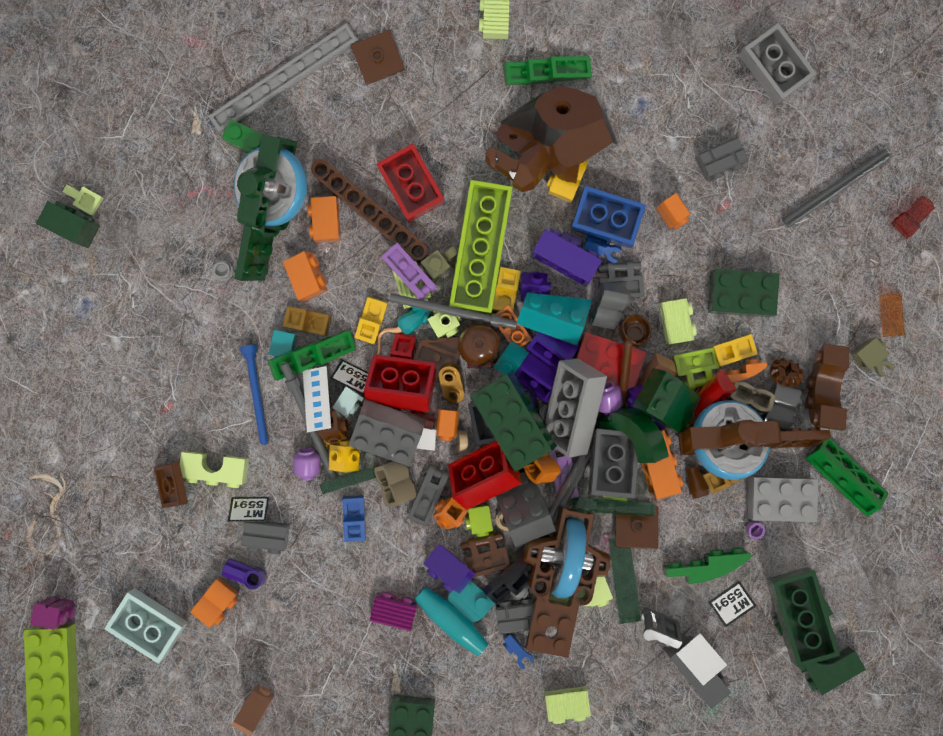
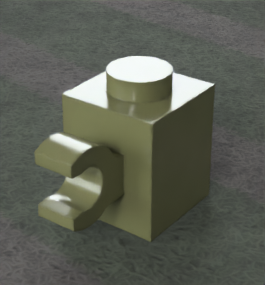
(437, 264)
(871, 355)

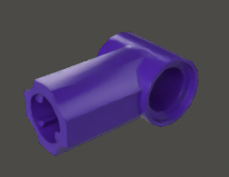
(242, 573)

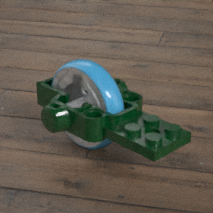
(282, 179)

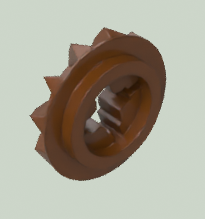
(777, 372)

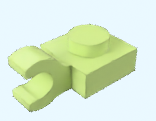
(85, 199)

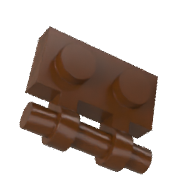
(486, 561)

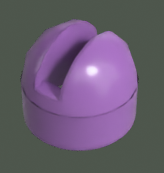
(757, 532)

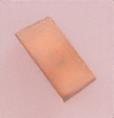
(892, 315)

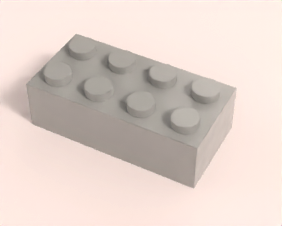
(574, 406)

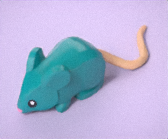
(407, 323)

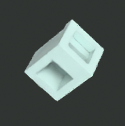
(348, 402)

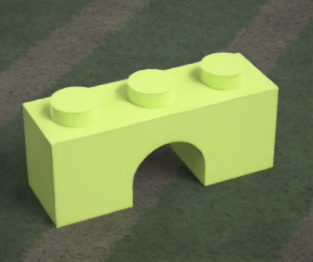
(195, 468)

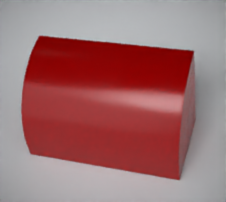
(715, 390)

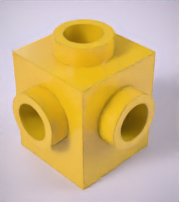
(343, 457)

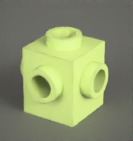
(441, 329)

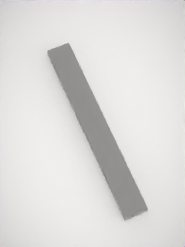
(284, 78)

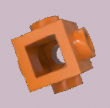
(449, 513)

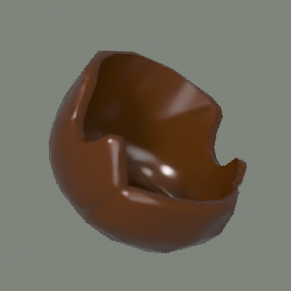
(635, 329)

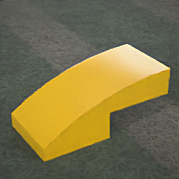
(506, 289)
(371, 320)
(735, 350)

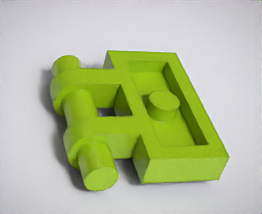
(695, 362)

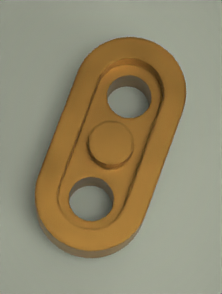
(453, 384)

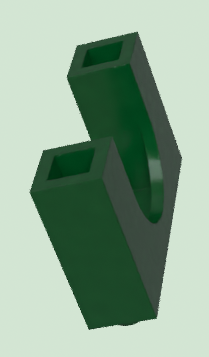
(830, 672)

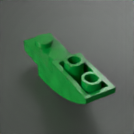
(716, 565)

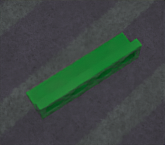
(847, 479)

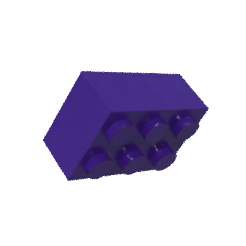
(566, 257)

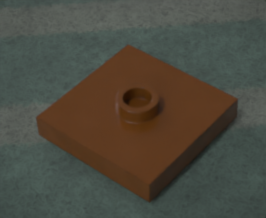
(377, 57)
(170, 485)
(636, 531)

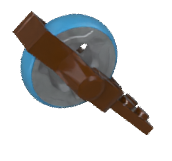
(743, 445)
(562, 579)

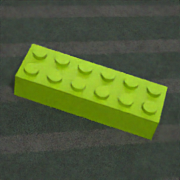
(481, 246)
(51, 681)

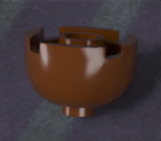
(479, 345)

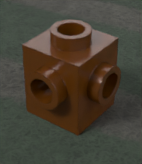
(338, 429)

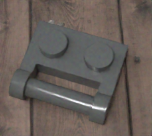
(667, 629)

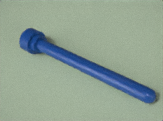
(249, 353)

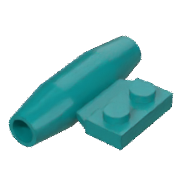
(458, 614)

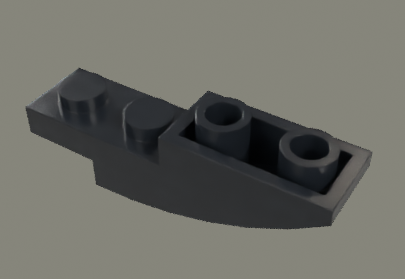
(512, 579)

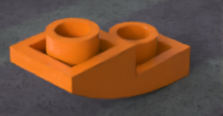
(519, 334)
(750, 369)

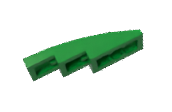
(547, 70)
(313, 354)

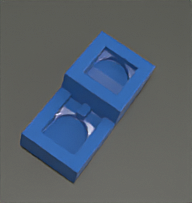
(354, 518)

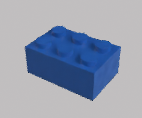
(608, 217)

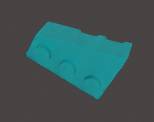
(555, 315)

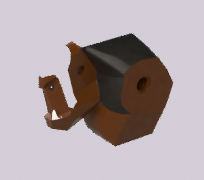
(552, 134)

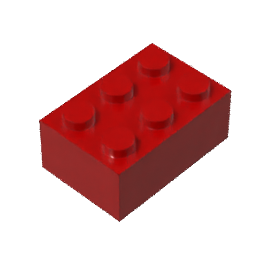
(410, 183)
(607, 358)
(400, 382)
(481, 476)

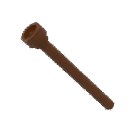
(625, 370)

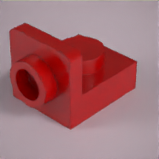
(403, 346)

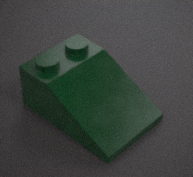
(667, 400)

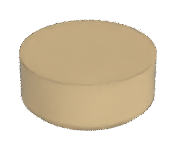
(462, 440)

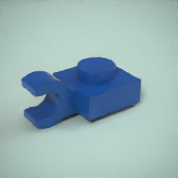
(601, 247)
(513, 645)

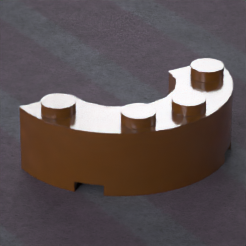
(825, 387)

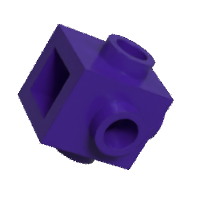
(534, 283)

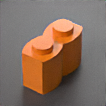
(674, 212)
(447, 424)
(543, 470)
(215, 602)

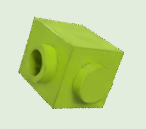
(479, 520)

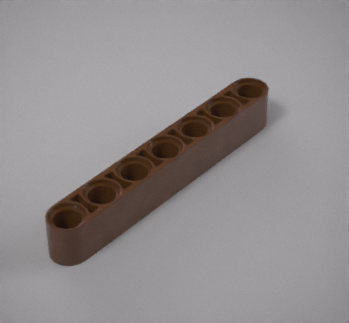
(363, 202)

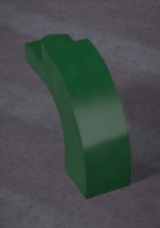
(641, 430)

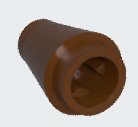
(696, 483)

